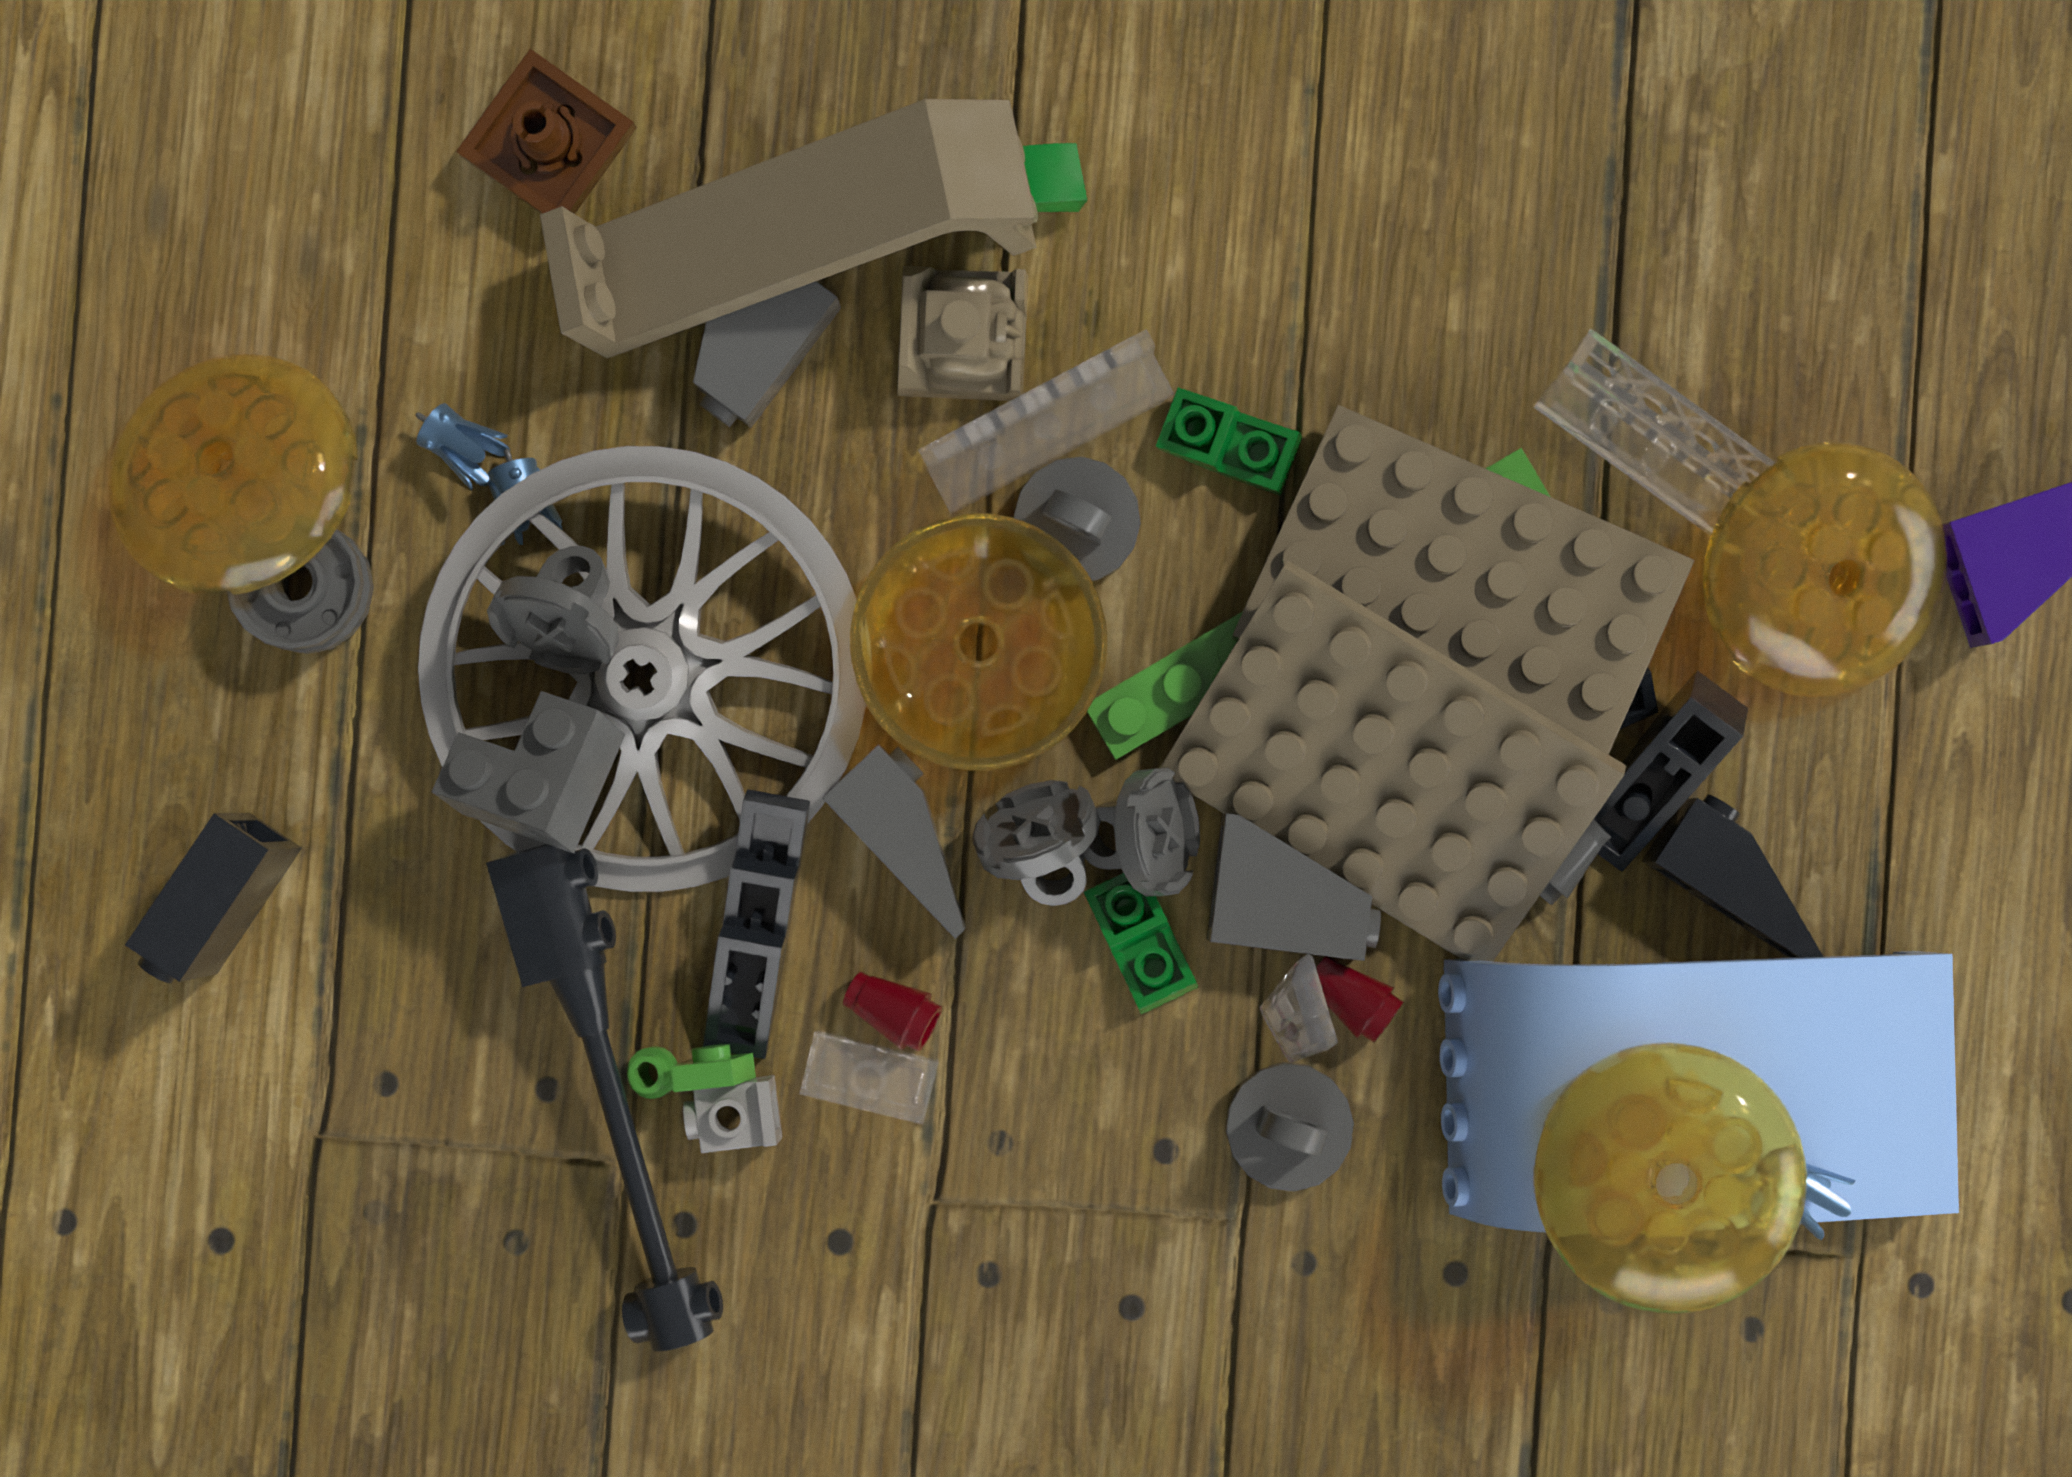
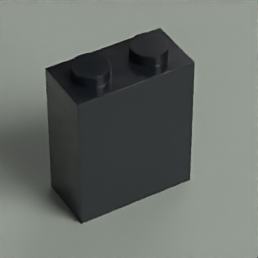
(212, 897)

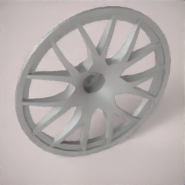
(658, 634)

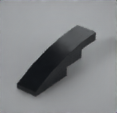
(756, 922)

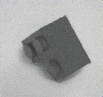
(544, 784)

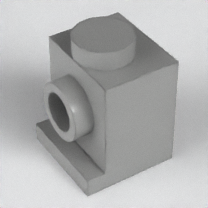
(758, 1111)

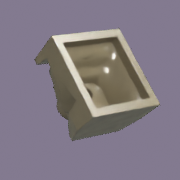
(962, 334)

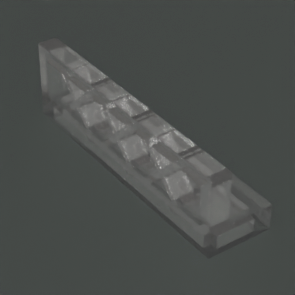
(1046, 422)
(1647, 446)

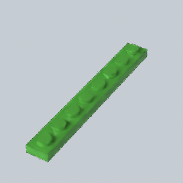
(1177, 683)

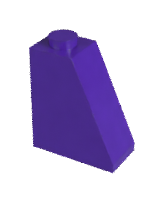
(2009, 562)

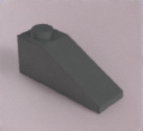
(896, 823)

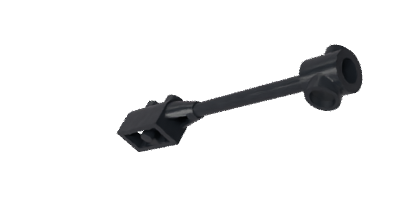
(564, 943)

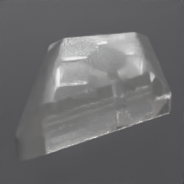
(1299, 1013)

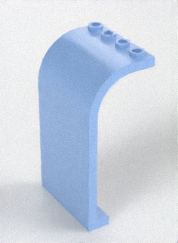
(1842, 1040)

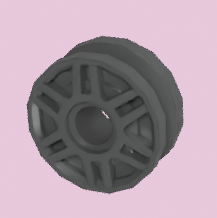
(325, 616)

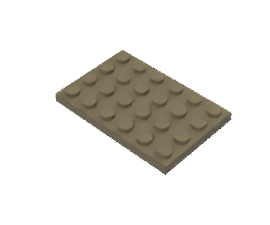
(1482, 572)
(1391, 766)

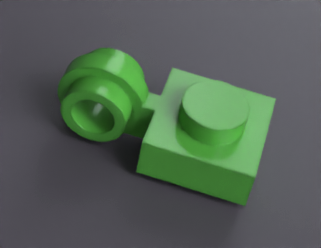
(709, 1068)

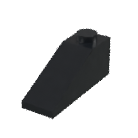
(1669, 765)
(1727, 870)

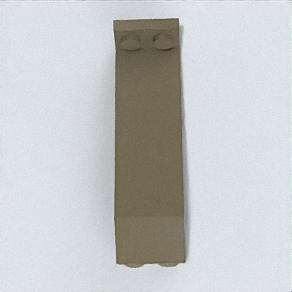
(791, 222)

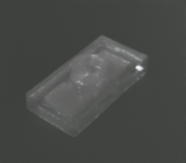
(869, 1077)

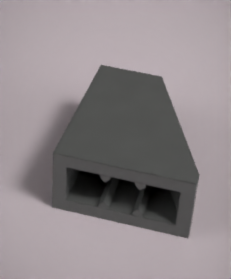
(757, 349)
(1283, 899)

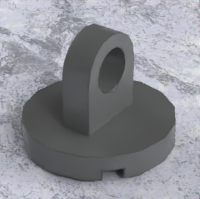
(1084, 509)
(557, 621)
(1038, 833)
(1153, 833)
(1289, 1126)

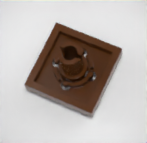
(527, 125)

